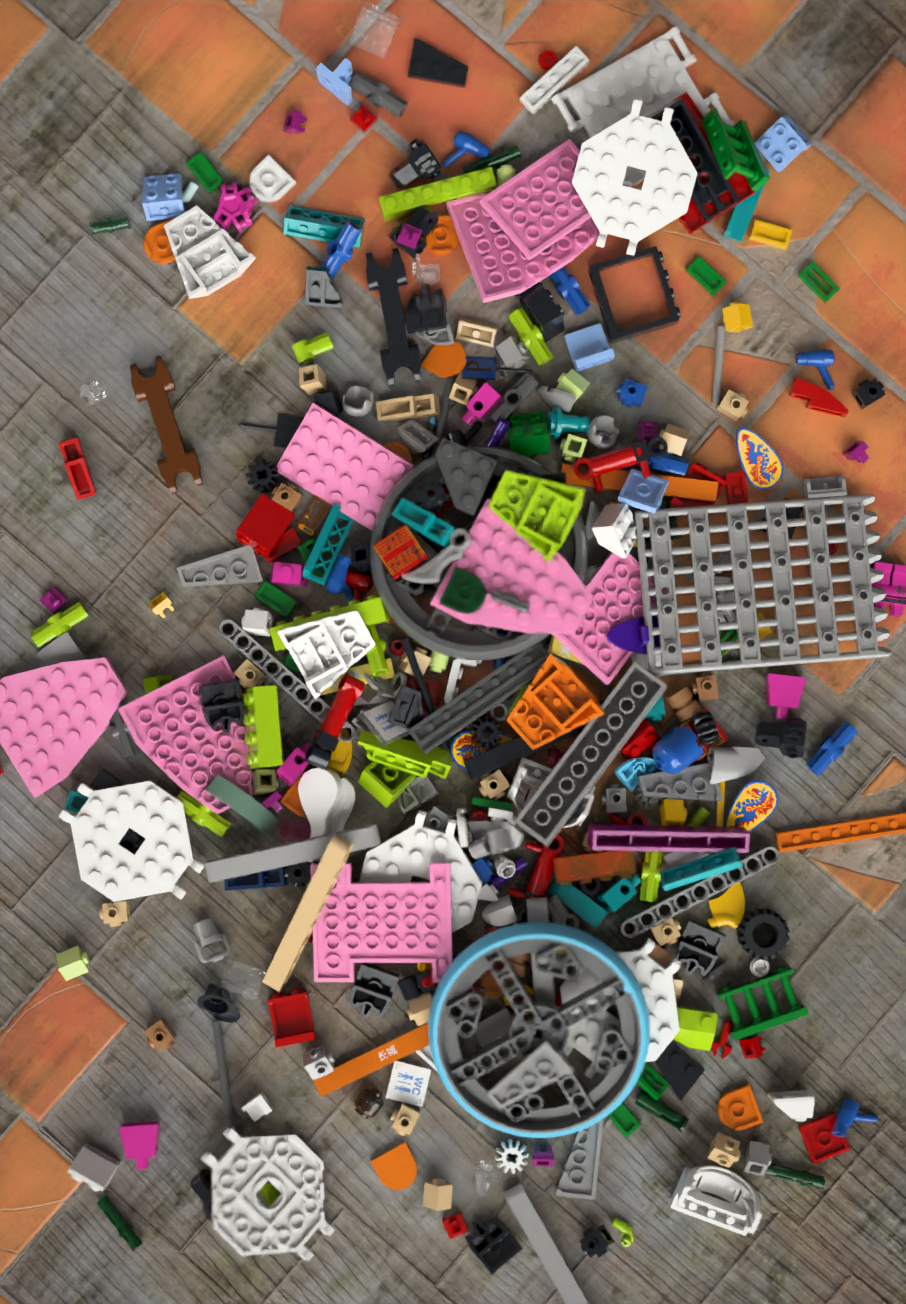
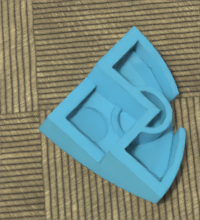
(632, 768)

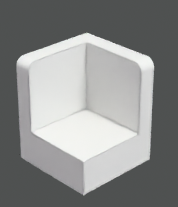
(258, 1106)

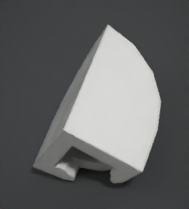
(500, 912)

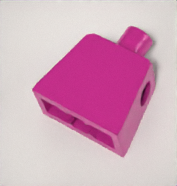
(488, 397)
(288, 574)
(783, 692)
(290, 770)
(140, 1141)

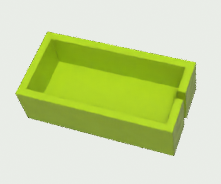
(262, 727)

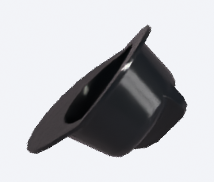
(218, 1004)

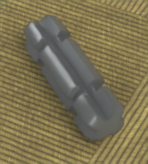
(510, 600)

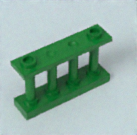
(744, 147)
(758, 1022)

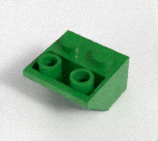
(528, 434)

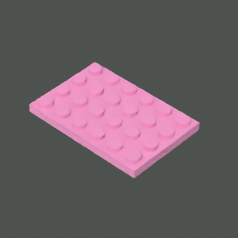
(539, 202)
(342, 465)
(615, 600)

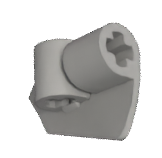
(732, 762)
(493, 838)

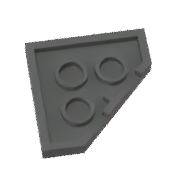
(465, 474)

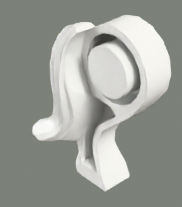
(326, 800)

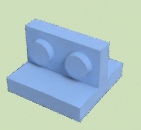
(337, 81)
(643, 492)

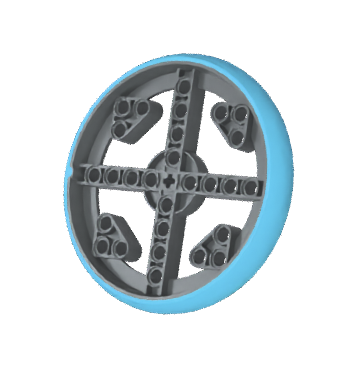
(544, 939)

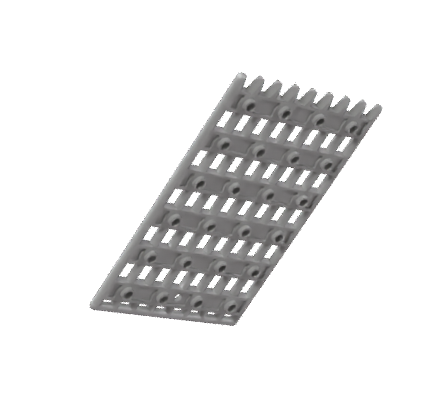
(860, 577)

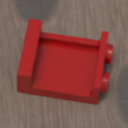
(699, 472)
(264, 525)
(291, 1017)

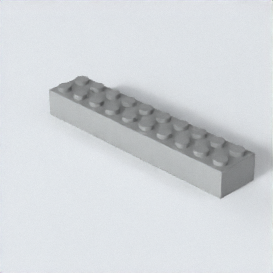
(590, 754)

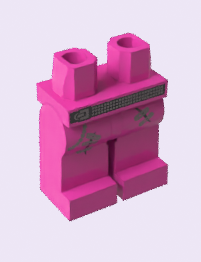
(893, 585)

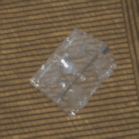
(425, 273)

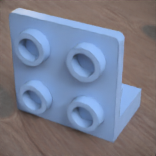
(782, 143)
(163, 197)
(588, 347)

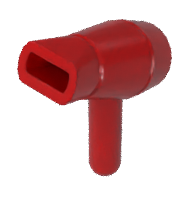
(358, 582)

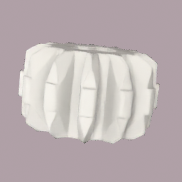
(510, 1163)

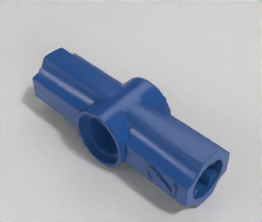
(341, 248)
(569, 290)
(669, 464)
(831, 748)

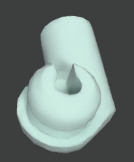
(189, 192)

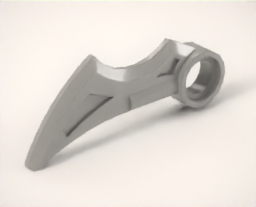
(432, 570)

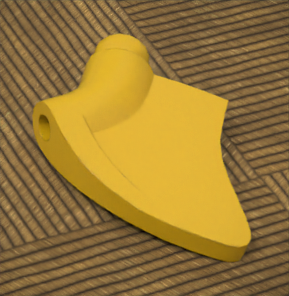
(342, 755)
(728, 908)

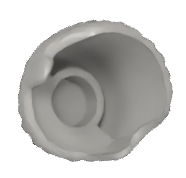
(357, 401)
(603, 432)

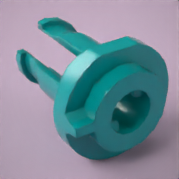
(561, 423)

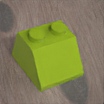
(385, 782)

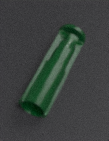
(661, 1111)

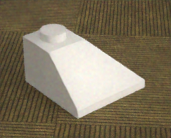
(794, 1103)

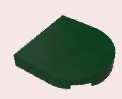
(464, 593)

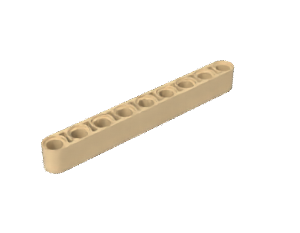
(308, 912)

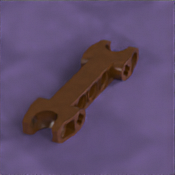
(176, 458)

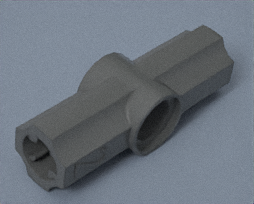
(378, 94)
(520, 390)
(122, 735)

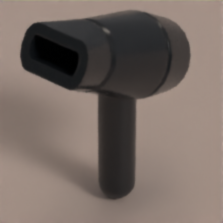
(457, 436)

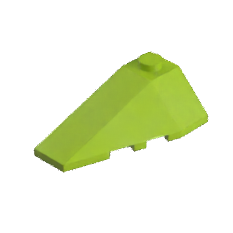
(696, 1027)

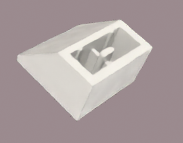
(616, 529)
(93, 1167)

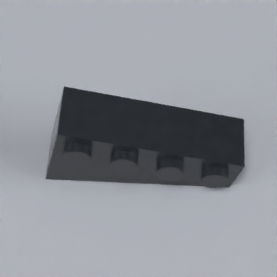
(543, 310)

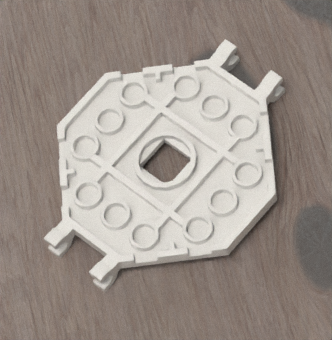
(641, 145)
(411, 854)
(114, 868)
(660, 998)
(291, 1217)

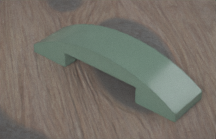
(243, 804)

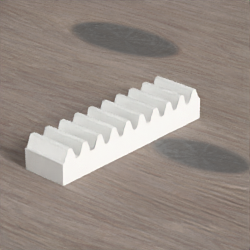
(554, 80)

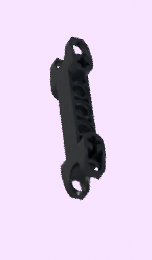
(387, 282)

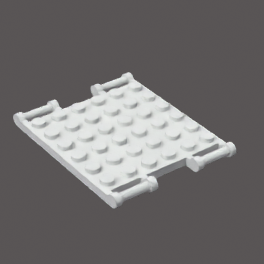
(646, 75)

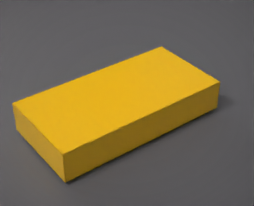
(770, 234)

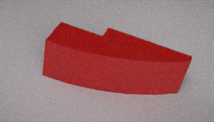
(817, 398)
(77, 467)

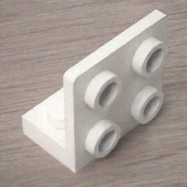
(499, 815)

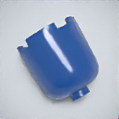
(676, 750)

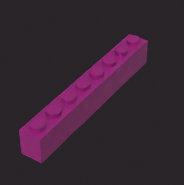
(667, 838)

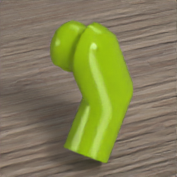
(625, 1231)

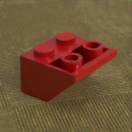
(641, 742)

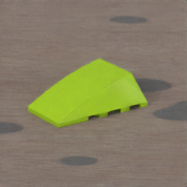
(537, 509)

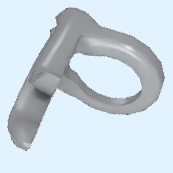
(386, 687)

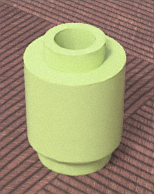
(504, 174)
(438, 662)

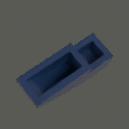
(262, 879)

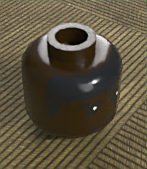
(368, 1103)

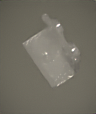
(375, 30)

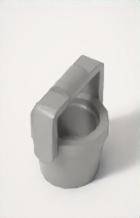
(206, 936)

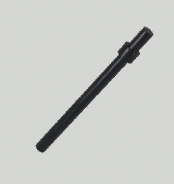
(420, 681)

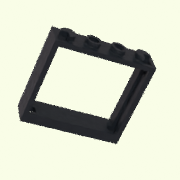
(613, 335)

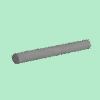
(718, 365)

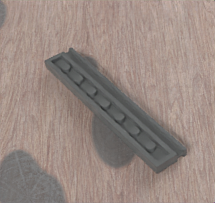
(479, 698)

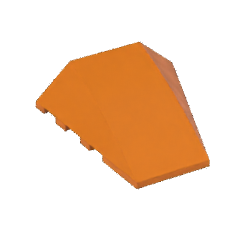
(553, 704)

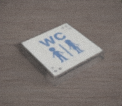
(377, 722)
(408, 1083)

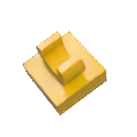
(159, 603)

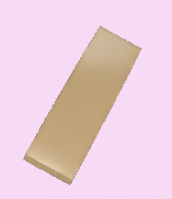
(408, 407)

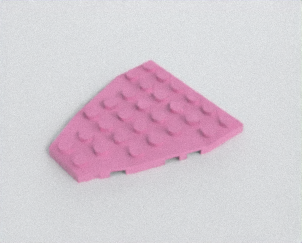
(497, 262)
(514, 567)
(56, 717)
(178, 739)

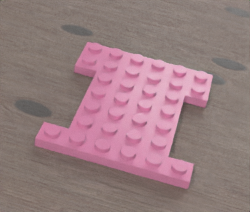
(384, 924)

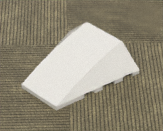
(205, 253)
(327, 648)

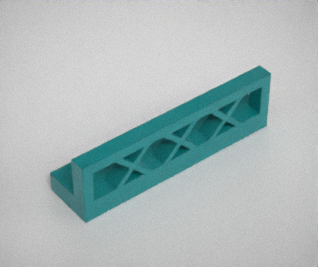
(741, 216)
(318, 229)
(323, 538)
(700, 869)

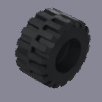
(779, 938)

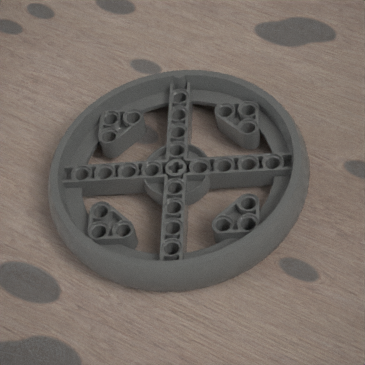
(396, 593)

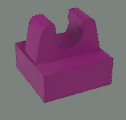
(292, 122)
(409, 236)
(647, 430)
(857, 452)
(53, 600)
(273, 801)
(543, 1159)

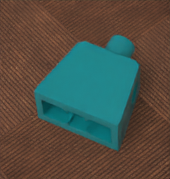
(612, 898)

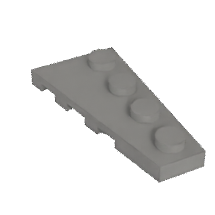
(225, 568)
(688, 784)
(532, 1073)
(582, 1165)

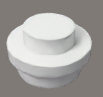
(759, 967)

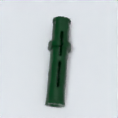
(494, 160)
(798, 1176)
(124, 1229)

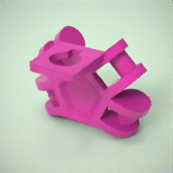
(233, 206)

